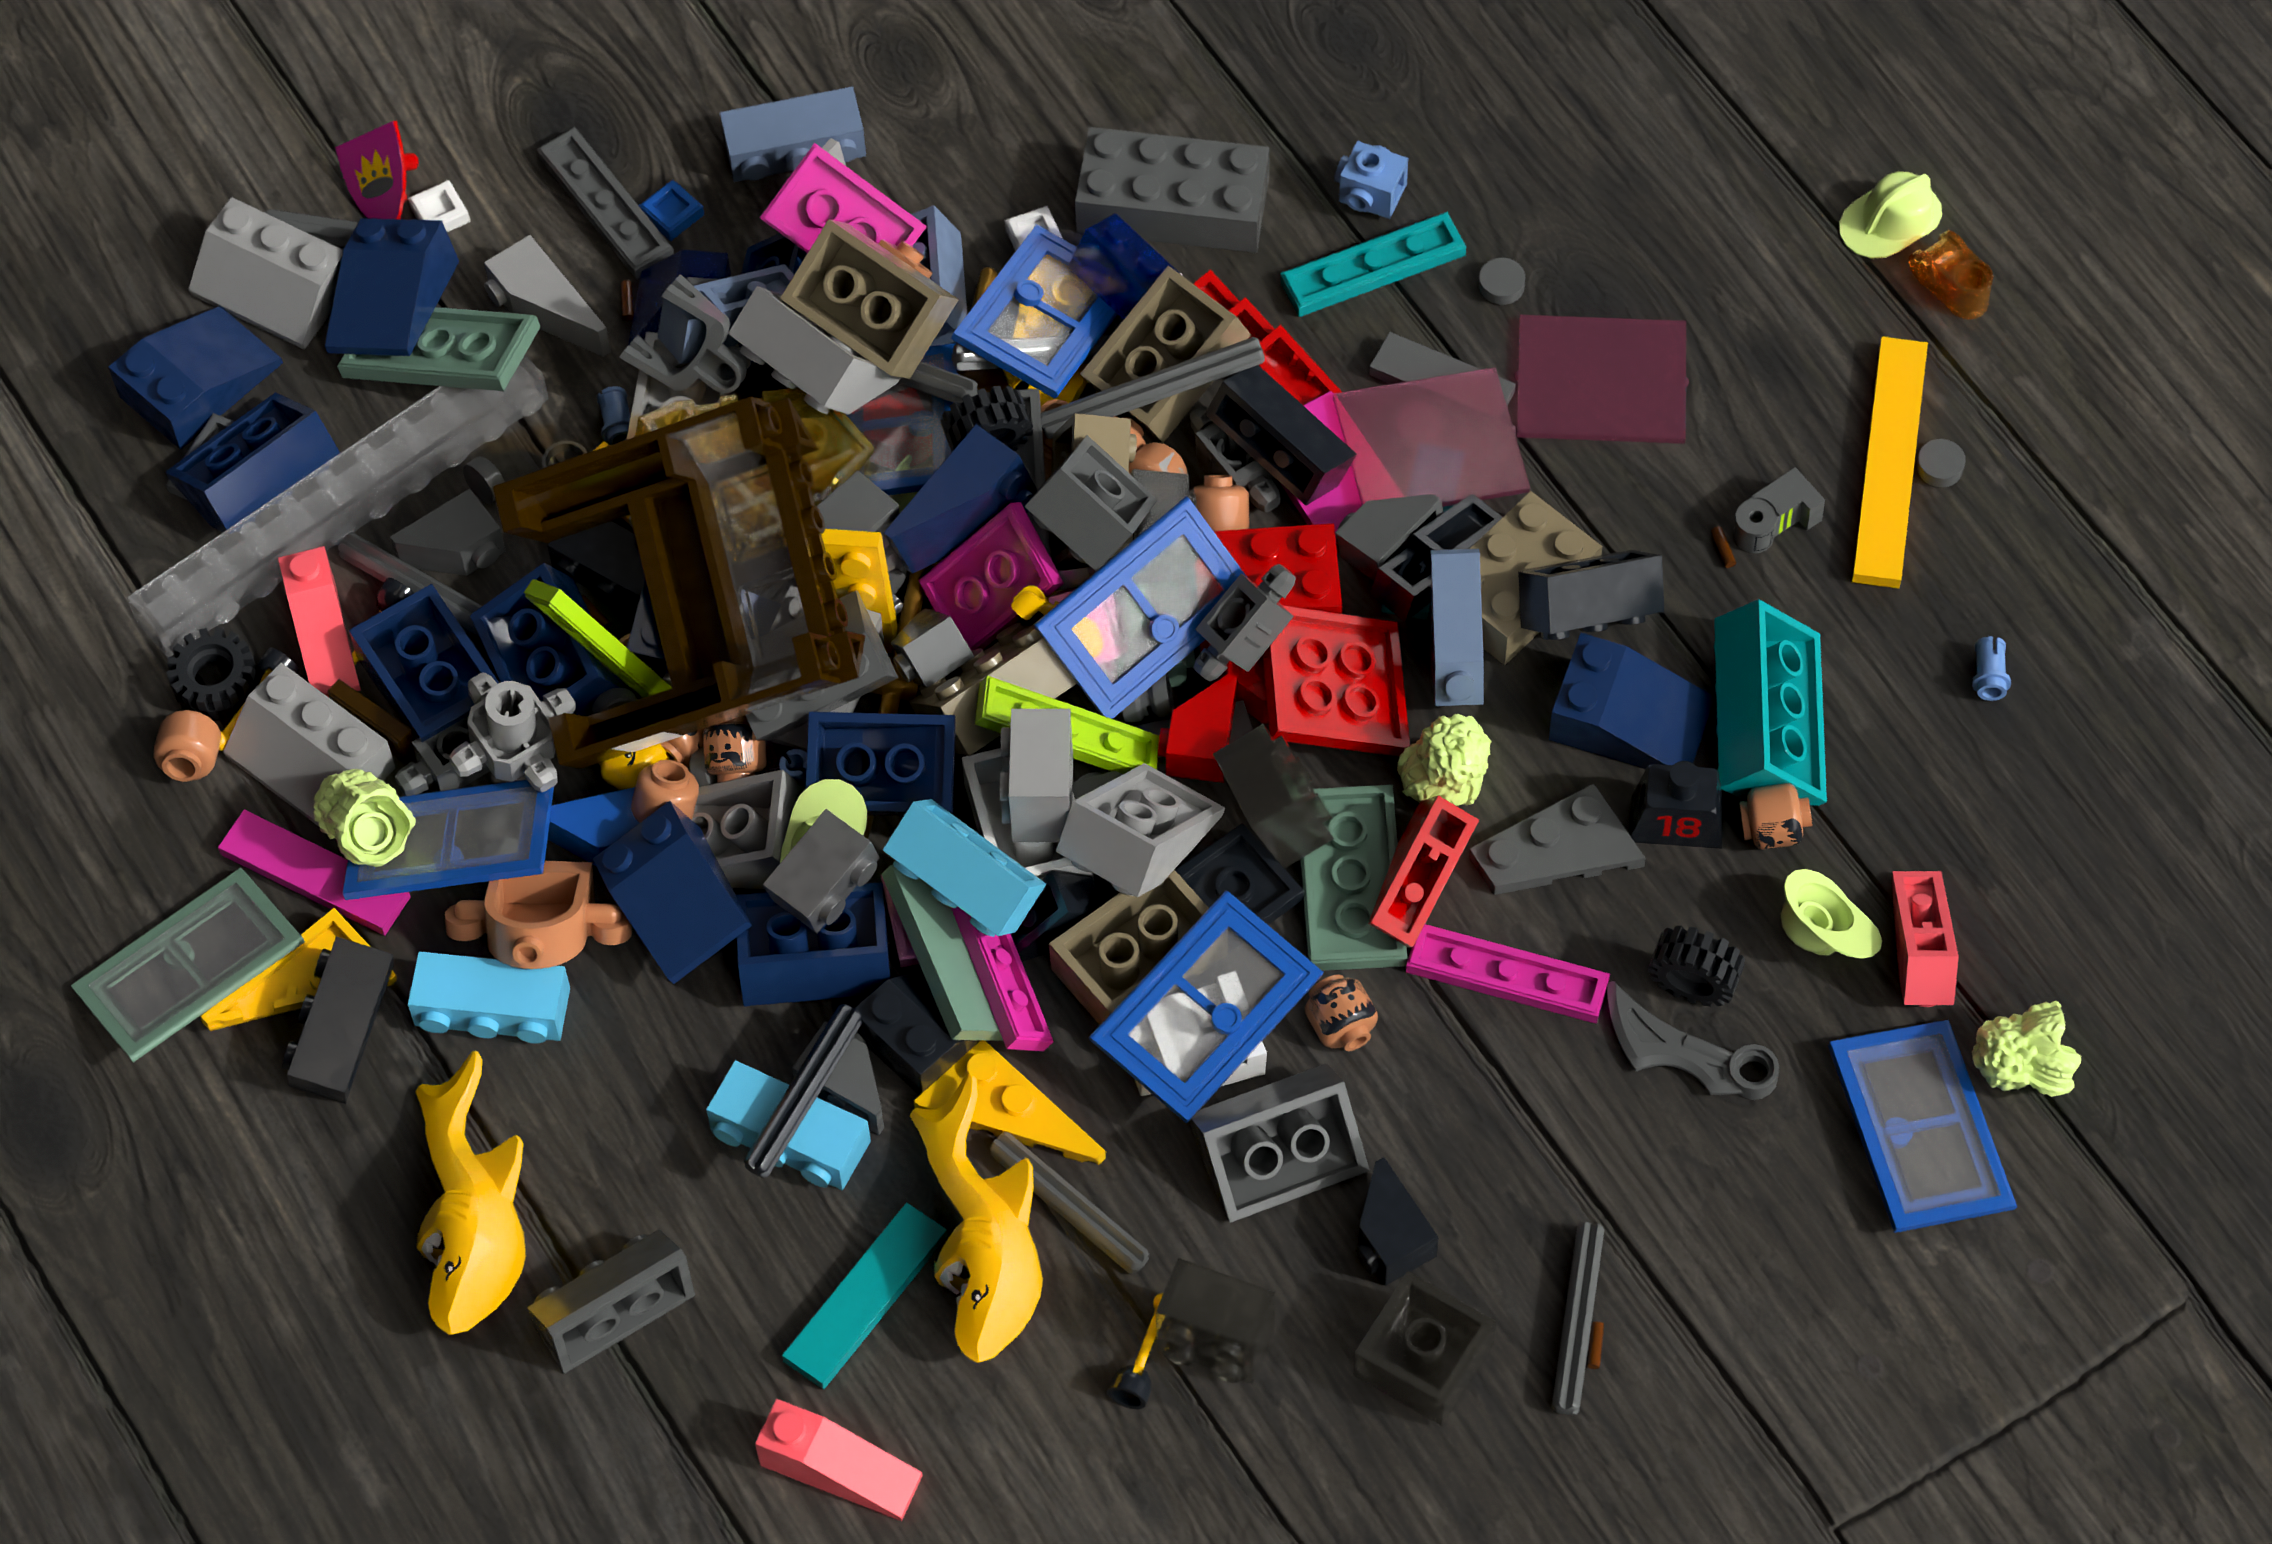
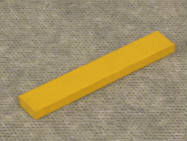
(1890, 462)

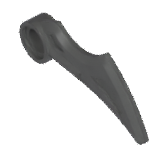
(1653, 1043)

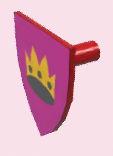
(376, 171)

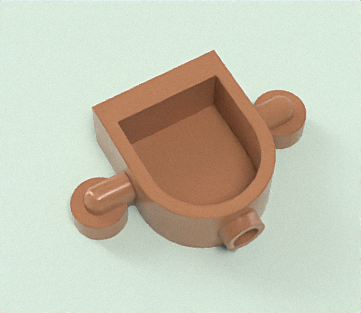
(539, 917)

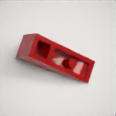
(1421, 868)

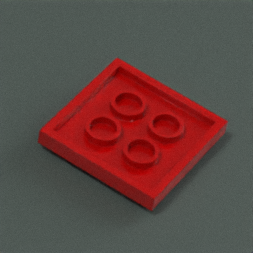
(1337, 683)

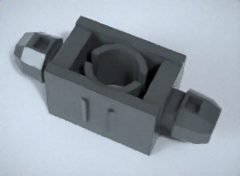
(1210, 450)
(1244, 622)
(416, 777)

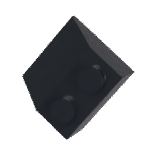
(909, 1032)

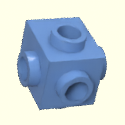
(1372, 179)

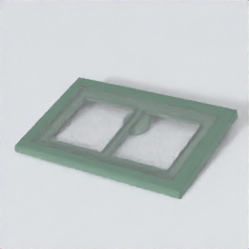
(187, 964)

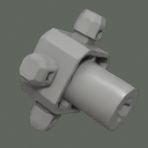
(511, 732)

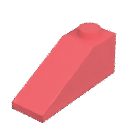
(318, 619)
(1924, 939)
(835, 1460)

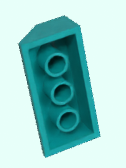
(1769, 702)

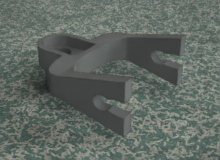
(715, 364)

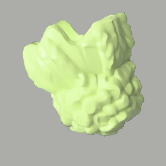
(1446, 761)
(363, 817)
(2027, 1051)

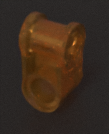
(1954, 275)

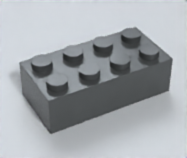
(1174, 188)

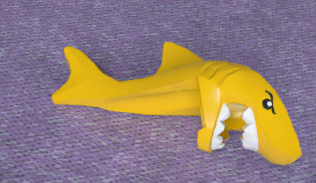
(474, 1214)
(992, 1237)

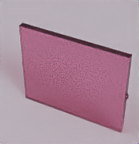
(1602, 379)
(1433, 438)

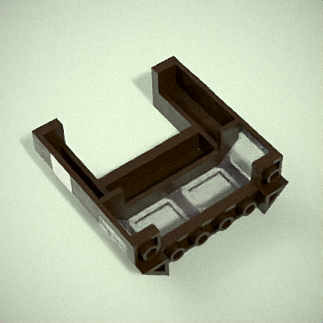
(726, 563)

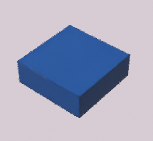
(672, 210)

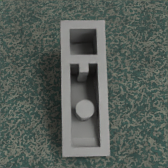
(532, 284)

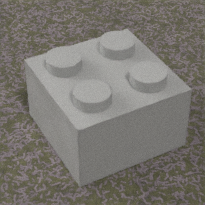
(1037, 773)

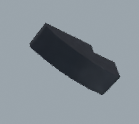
(1405, 580)

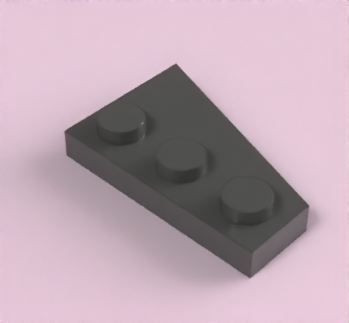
(1557, 843)

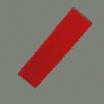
(1283, 355)

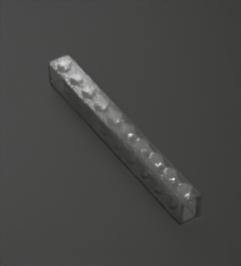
(329, 504)

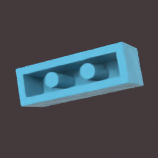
(963, 868)
(488, 997)
(823, 1146)

